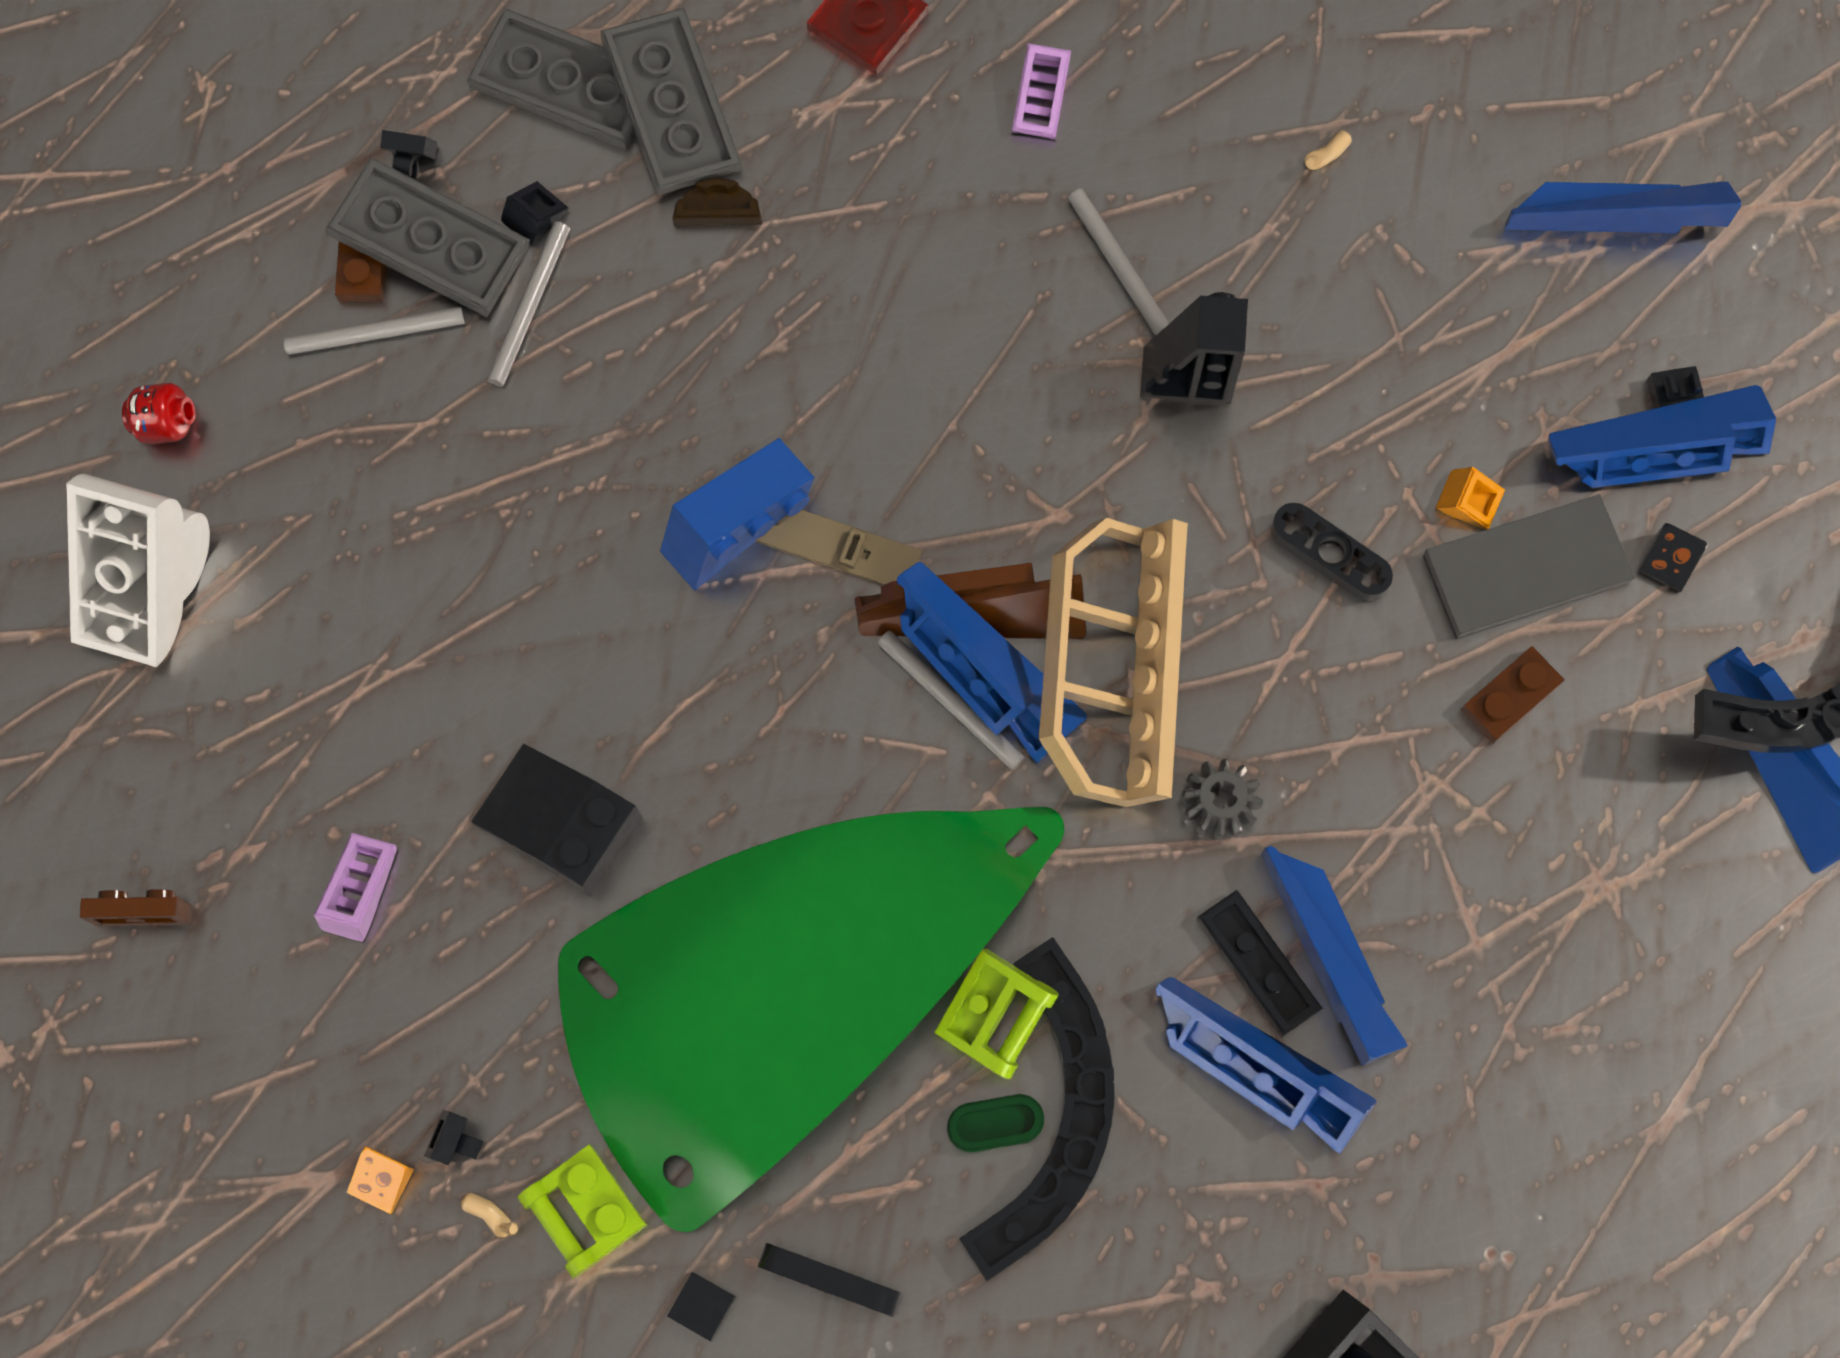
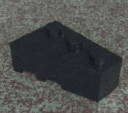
(1198, 352)

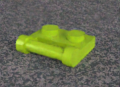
(981, 1006)
(597, 1202)

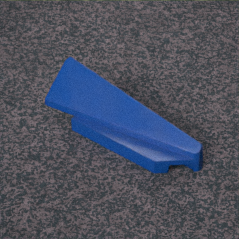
(1625, 207)
(1668, 440)
(977, 660)
(1800, 782)
(1334, 955)
(1262, 1067)

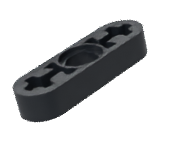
(1334, 571)
(829, 1279)

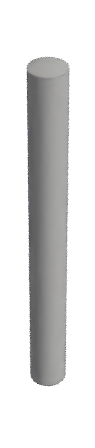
(1118, 261)
(528, 304)
(374, 330)
(949, 699)

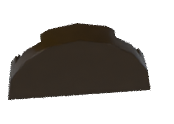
(717, 203)

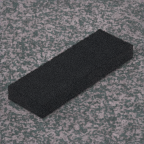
(1259, 963)

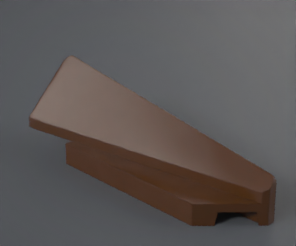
(1000, 595)

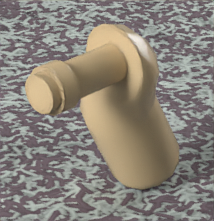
(1333, 149)
(490, 1213)

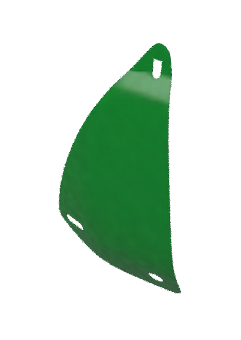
(779, 987)

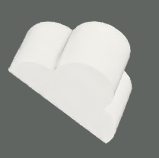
(130, 567)

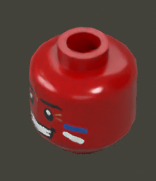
(158, 413)

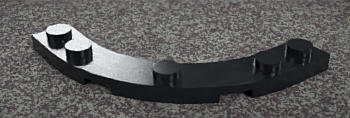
(1767, 724)
(1083, 1125)

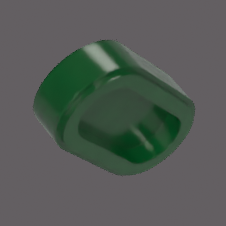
(995, 1123)

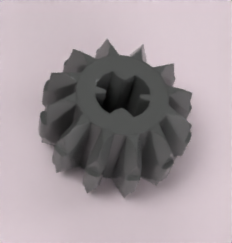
(1240, 800)

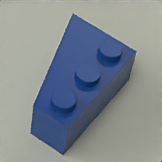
(734, 511)

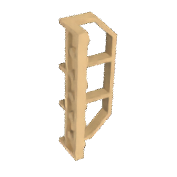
(1156, 661)

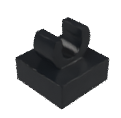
(408, 150)
(1674, 386)
(450, 1139)

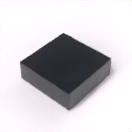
(701, 1306)

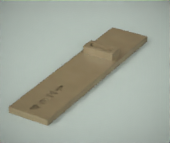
(841, 547)

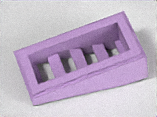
(1046, 57)
(363, 911)

